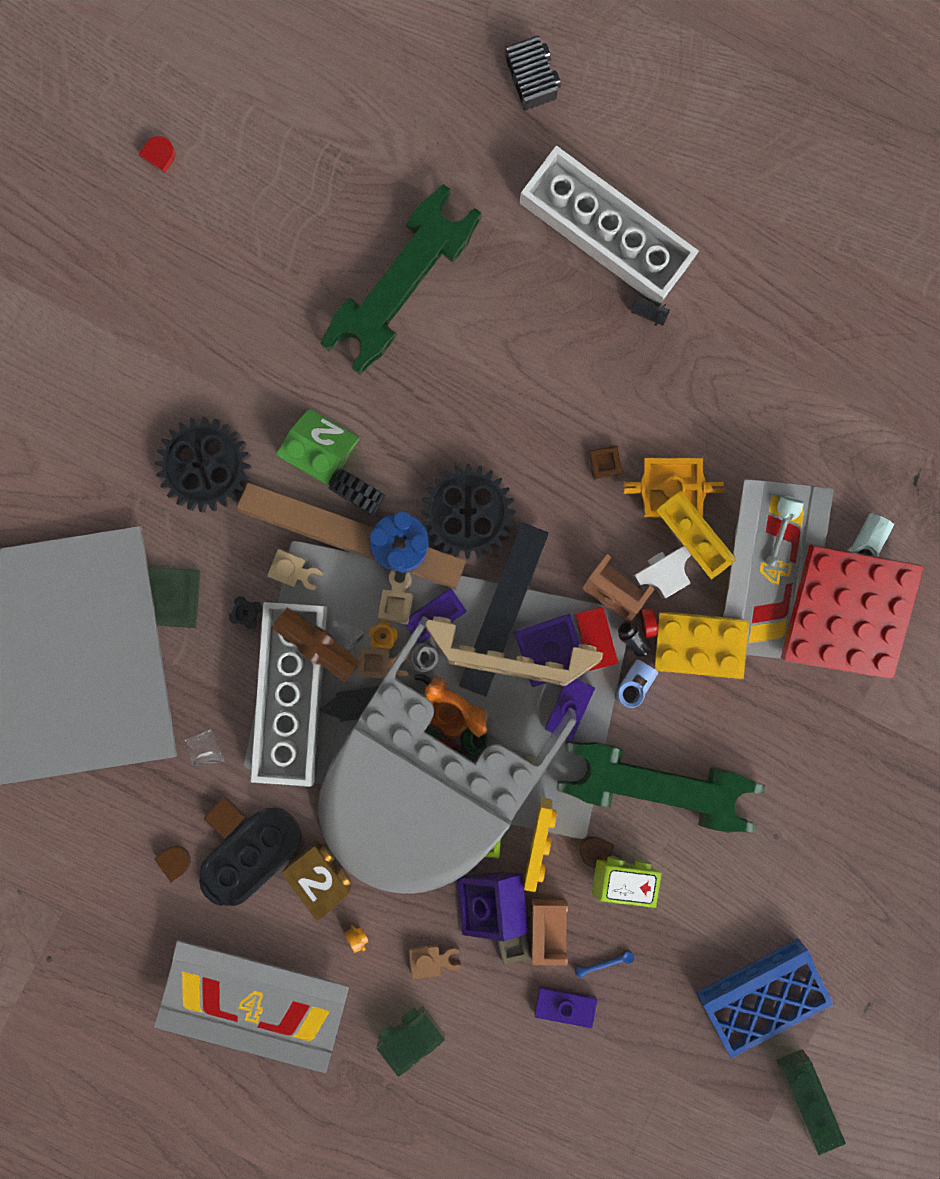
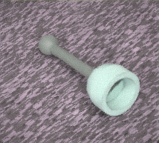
(788, 509)

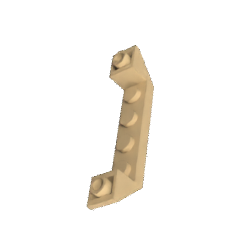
(581, 658)

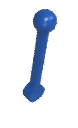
(626, 957)

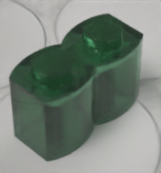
(410, 1040)

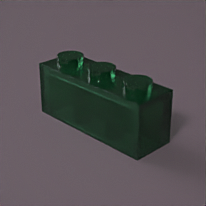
(811, 1102)

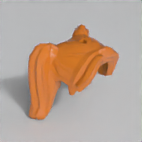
(461, 714)

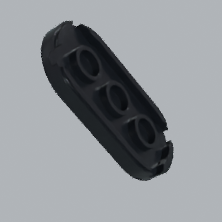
(250, 857)

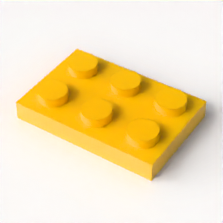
(701, 645)

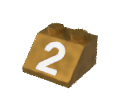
(317, 880)

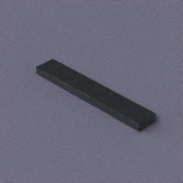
(506, 603)

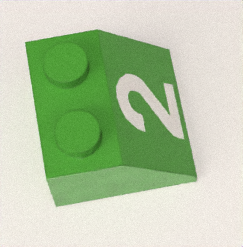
(317, 446)

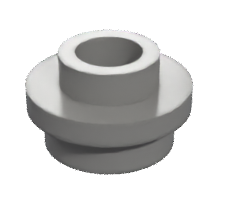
(430, 657)

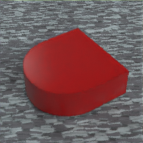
(158, 152)

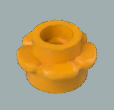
(383, 627)
(356, 938)

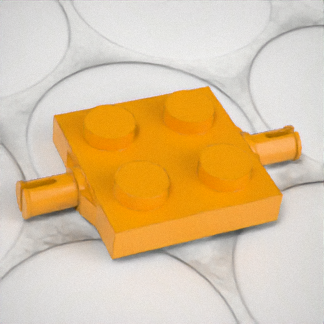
(668, 476)

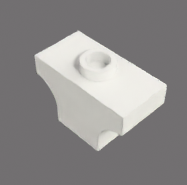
(665, 572)

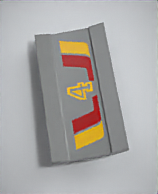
(766, 592)
(252, 1006)

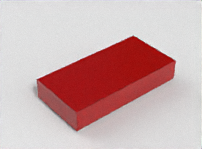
(596, 632)

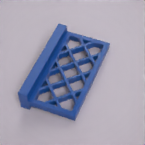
(760, 975)

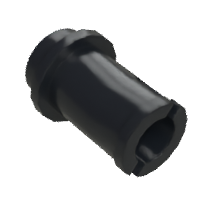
(650, 311)
(630, 634)

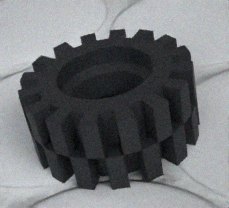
(356, 491)

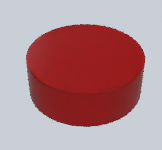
(648, 622)

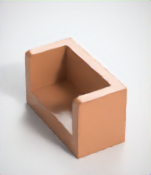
(616, 591)
(549, 932)

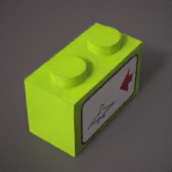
(626, 882)

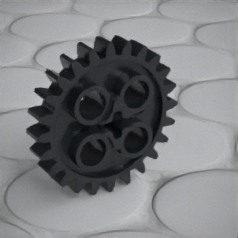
(178, 472)
(494, 512)

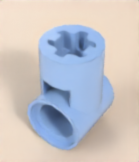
(643, 671)

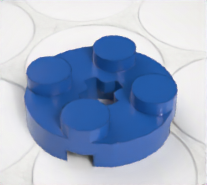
(400, 526)

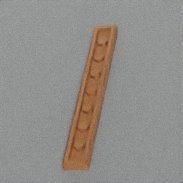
(339, 531)

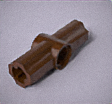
(316, 644)

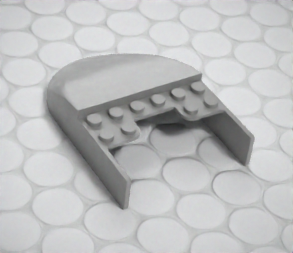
(411, 808)

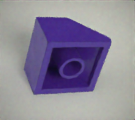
(492, 905)

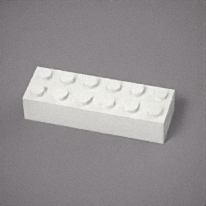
(607, 225)
(286, 703)

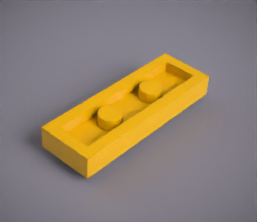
(696, 535)
(540, 844)

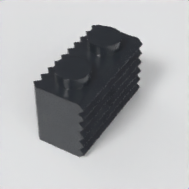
(532, 72)

